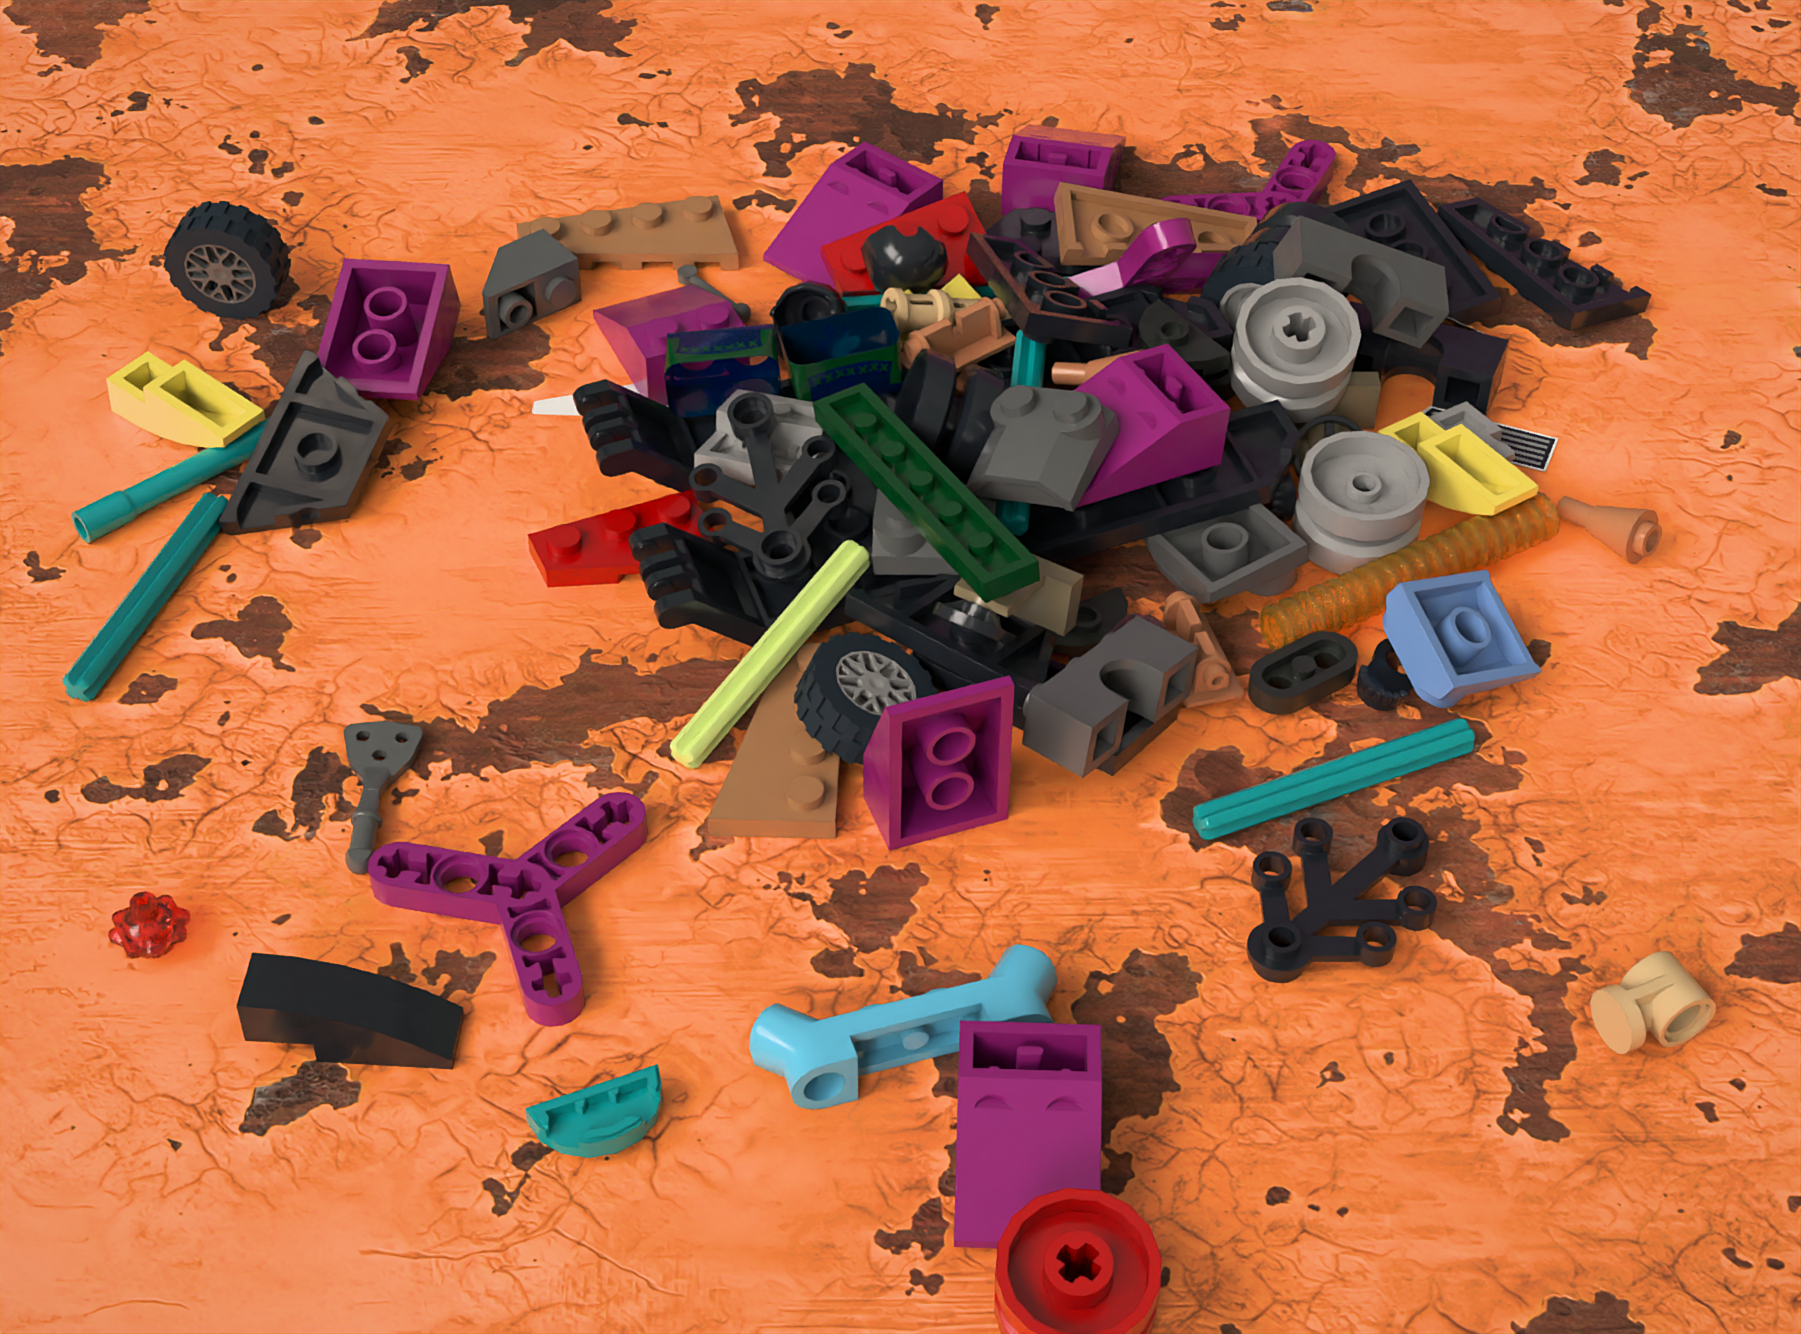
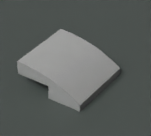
(794, 426)

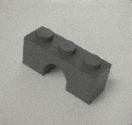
(1398, 289)
(1083, 708)

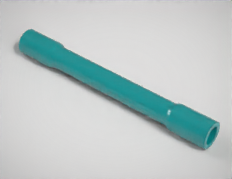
(124, 505)

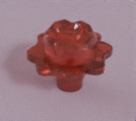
(149, 926)

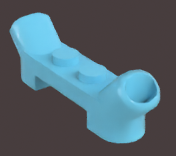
(829, 1054)

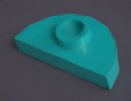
(600, 1117)

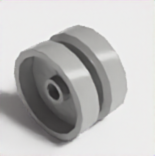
(1294, 346)
(1359, 499)

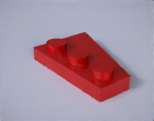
(946, 220)
(598, 547)

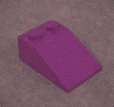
(390, 326)
(640, 330)
(941, 763)

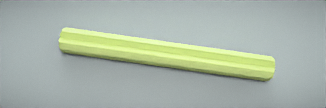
(769, 655)

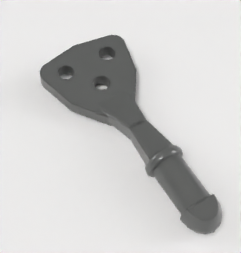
(376, 778)

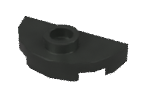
(1165, 326)
(1094, 620)

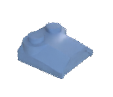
(1455, 637)

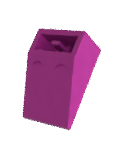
(1049, 155)
(849, 197)
(1165, 419)
(1023, 1120)

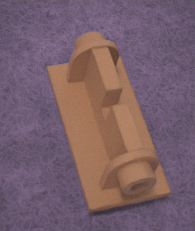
(973, 339)
(1212, 675)

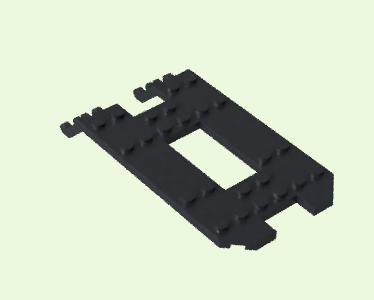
(725, 593)

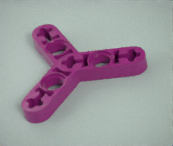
(1290, 174)
(1156, 258)
(540, 909)

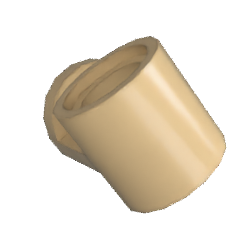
(1655, 998)

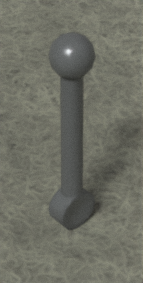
(689, 275)

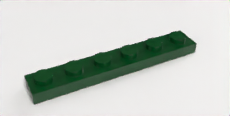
(927, 493)

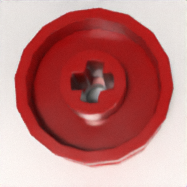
(1077, 1267)

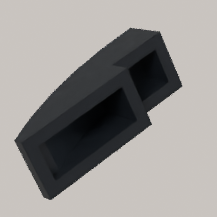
(347, 1014)

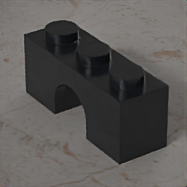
(1454, 359)

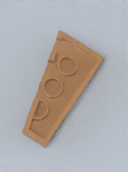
(1102, 224)
(649, 232)
(780, 776)

